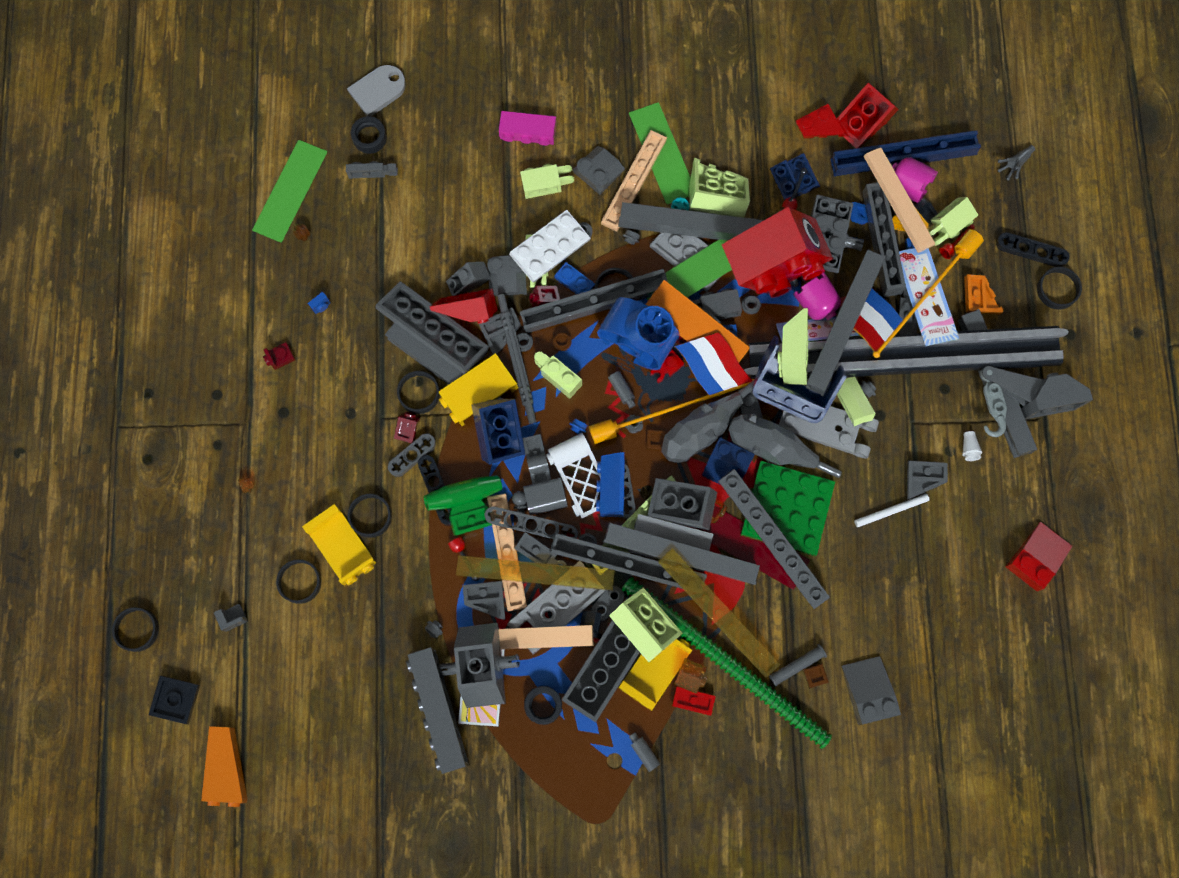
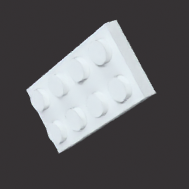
(549, 246)

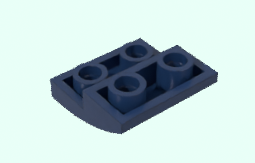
(788, 173)

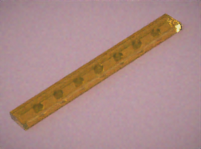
(535, 573)
(718, 613)

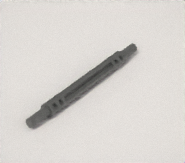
(516, 358)

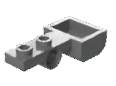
(544, 493)

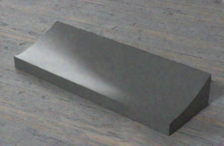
(432, 328)

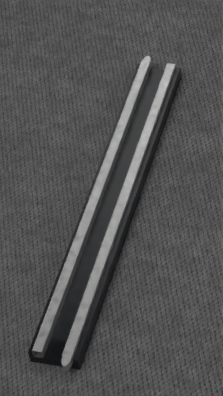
(909, 355)

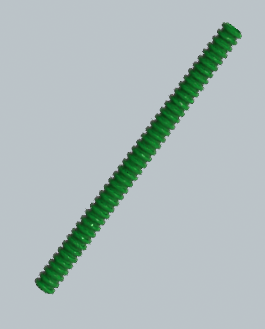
(739, 672)

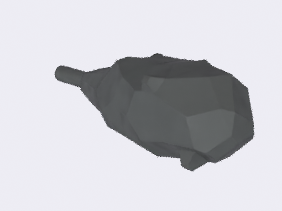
(702, 426)
(774, 443)

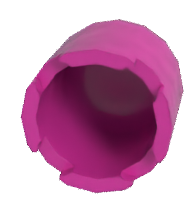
(914, 177)
(819, 298)

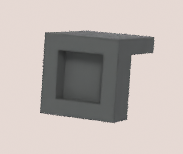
(230, 618)

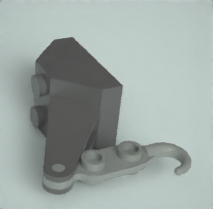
(1037, 396)

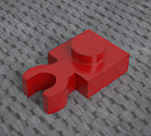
(670, 366)

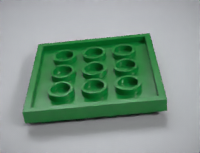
(795, 504)

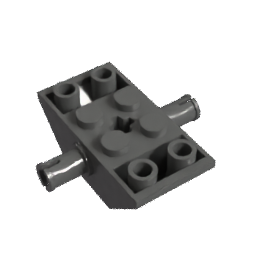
(834, 219)
(485, 684)

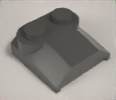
(599, 169)
(506, 276)

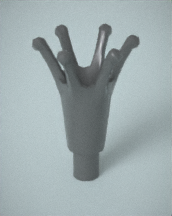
(1017, 161)

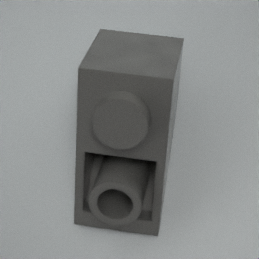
(468, 278)

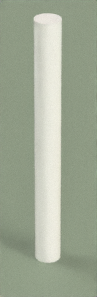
(891, 510)

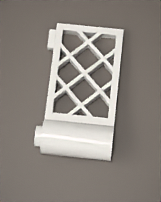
(568, 453)

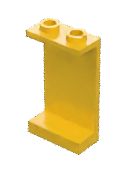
(478, 385)
(340, 545)
(650, 679)

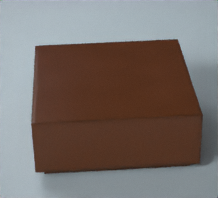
(655, 439)
(815, 676)

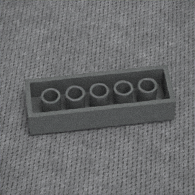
(602, 673)
(438, 711)

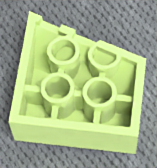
(718, 191)
(794, 354)

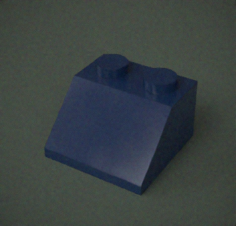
(725, 458)

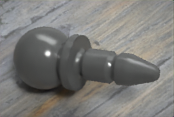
(520, 501)

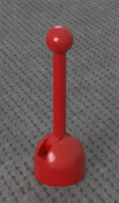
(948, 249)

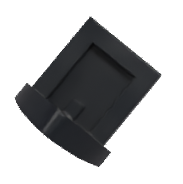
(926, 209)
(594, 619)

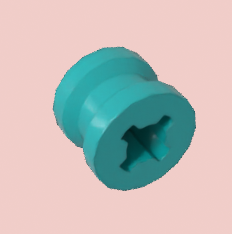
(680, 203)

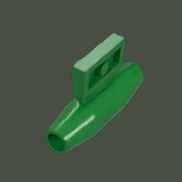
(465, 502)

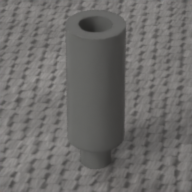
(622, 389)
(644, 752)

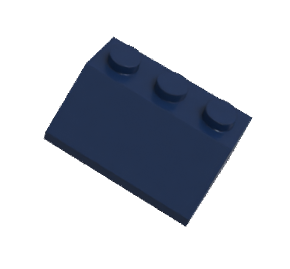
(498, 430)

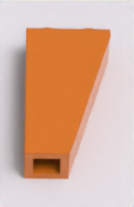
(223, 769)

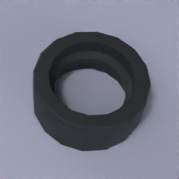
(368, 122)
(528, 703)

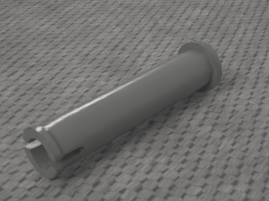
(798, 665)

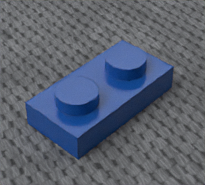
(573, 279)

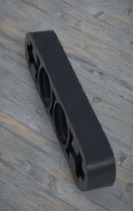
(1032, 249)
(433, 466)

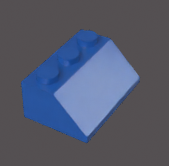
(611, 485)

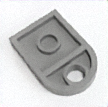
(377, 89)

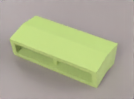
(855, 402)

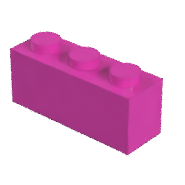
(527, 128)

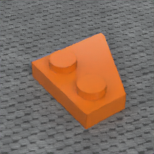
(980, 296)

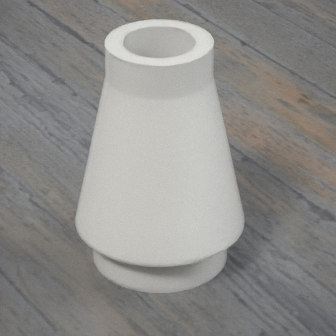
(971, 447)

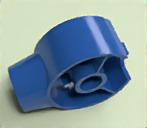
(640, 331)

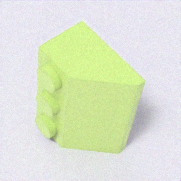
(645, 624)

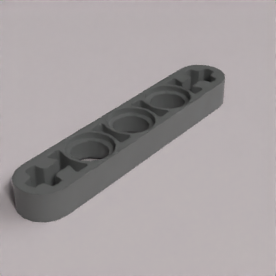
(521, 524)

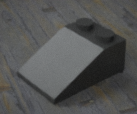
(682, 503)
(870, 691)

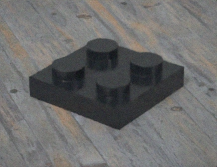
(174, 700)

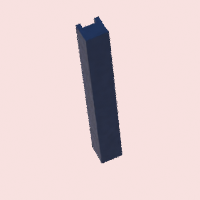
(923, 150)

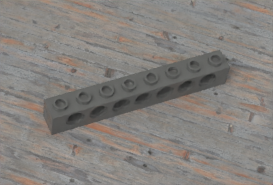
(773, 539)

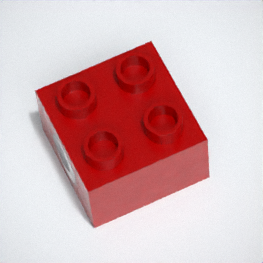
(778, 252)

